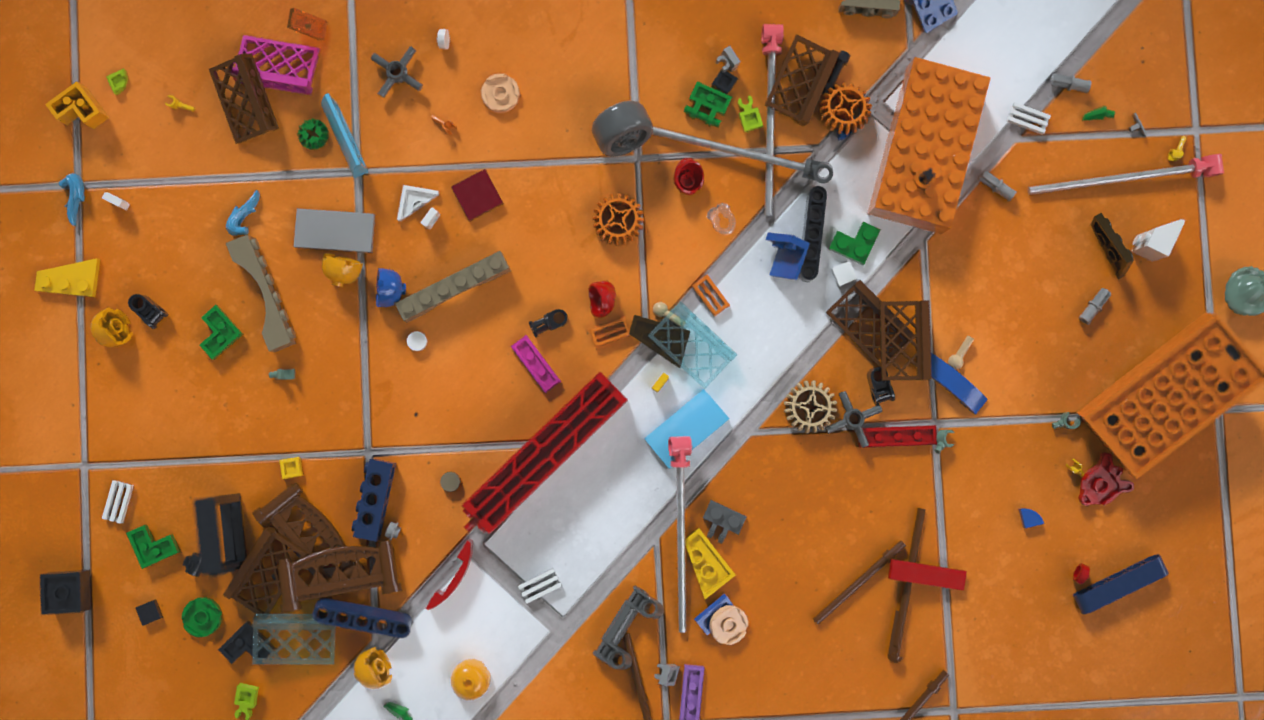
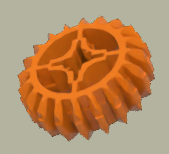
(841, 94)
(625, 214)

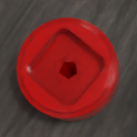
(1081, 573)

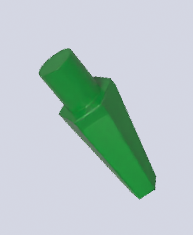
(1098, 114)
(398, 711)

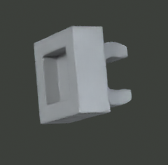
(730, 60)
(668, 675)

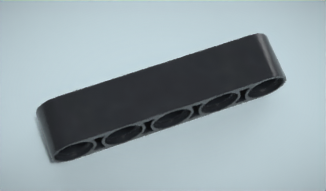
(816, 225)

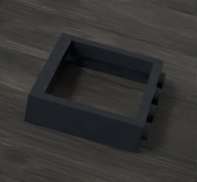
(209, 537)

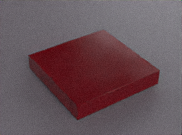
(477, 195)

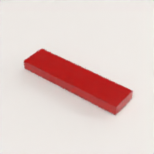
(900, 436)
(927, 574)

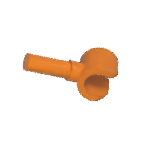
(446, 125)

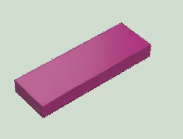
(535, 364)

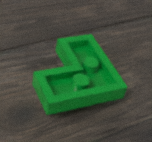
(858, 247)
(223, 334)
(150, 551)

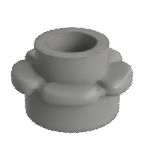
(393, 530)

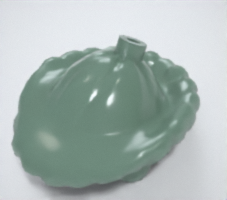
(1246, 291)

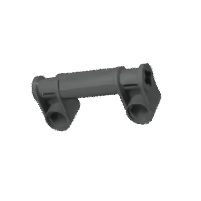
(608, 649)

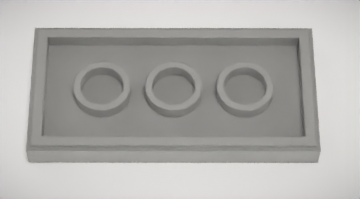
(334, 230)

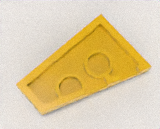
(70, 279)
(707, 563)

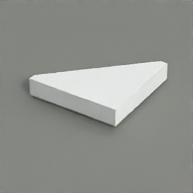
(413, 199)

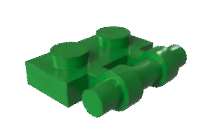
(711, 99)

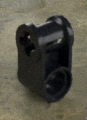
(150, 312)
(879, 388)

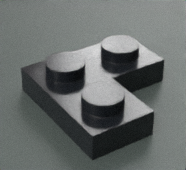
(242, 641)

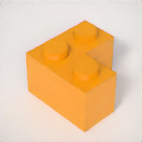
(77, 102)

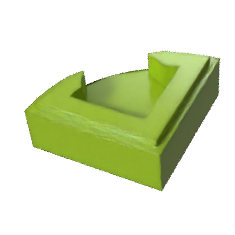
(118, 81)

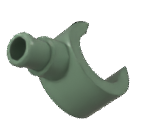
(283, 374)
(1063, 423)
(941, 440)

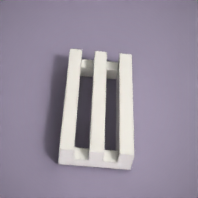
(1028, 110)
(106, 514)
(525, 593)

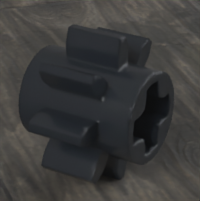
(192, 564)

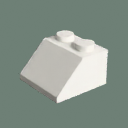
(1157, 242)

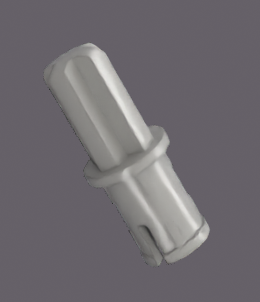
(1070, 83)
(997, 185)
(1095, 306)

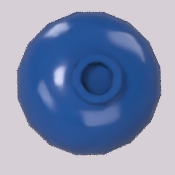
(389, 288)

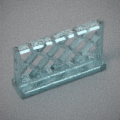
(702, 331)
(291, 622)

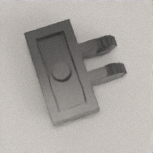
(723, 517)

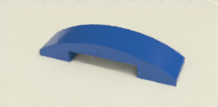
(957, 384)

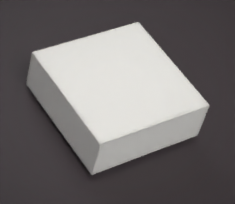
(115, 200)
(430, 218)
(844, 273)

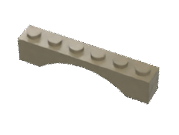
(453, 285)
(276, 329)

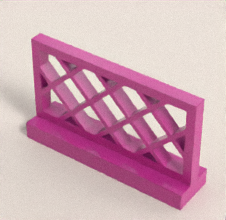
(276, 80)

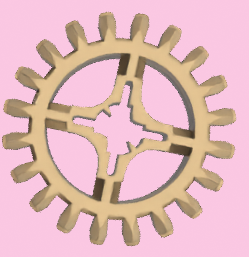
(811, 397)

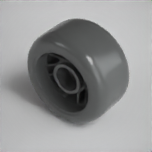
(622, 128)

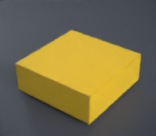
(660, 382)
(291, 467)

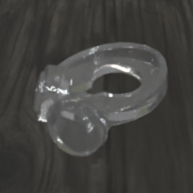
(725, 210)

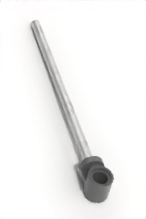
(810, 169)

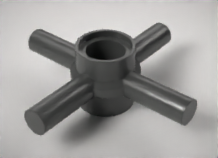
(402, 77)
(861, 418)

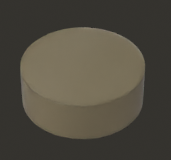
(450, 481)

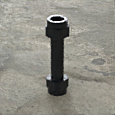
(842, 60)

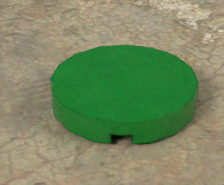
(201, 617)

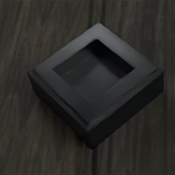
(724, 82)
(149, 612)

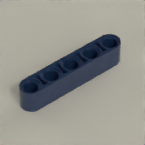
(1120, 584)
(352, 620)

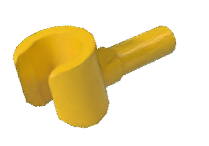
(177, 104)
(1175, 155)
(1076, 468)

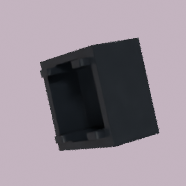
(65, 592)

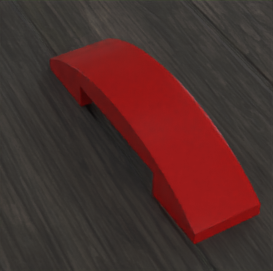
(464, 555)

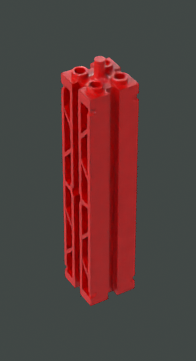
(543, 454)

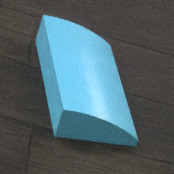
(343, 136)
(695, 419)

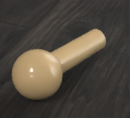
(661, 310)
(956, 361)

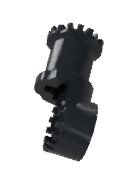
(549, 322)

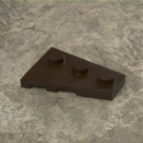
(1115, 248)
(642, 327)

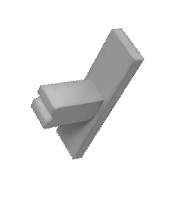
(1139, 125)

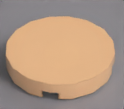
(500, 93)
(728, 625)

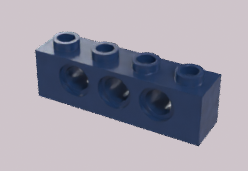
(382, 491)

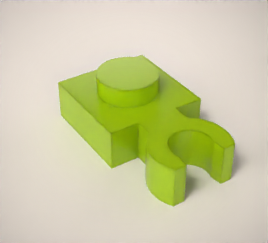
(750, 117)
(246, 697)

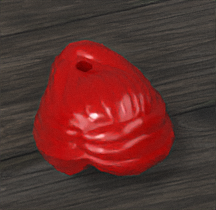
(688, 176)
(602, 298)

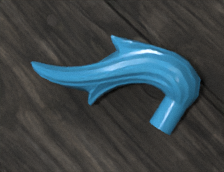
(76, 195)
(234, 221)

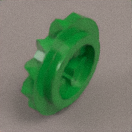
(314, 142)

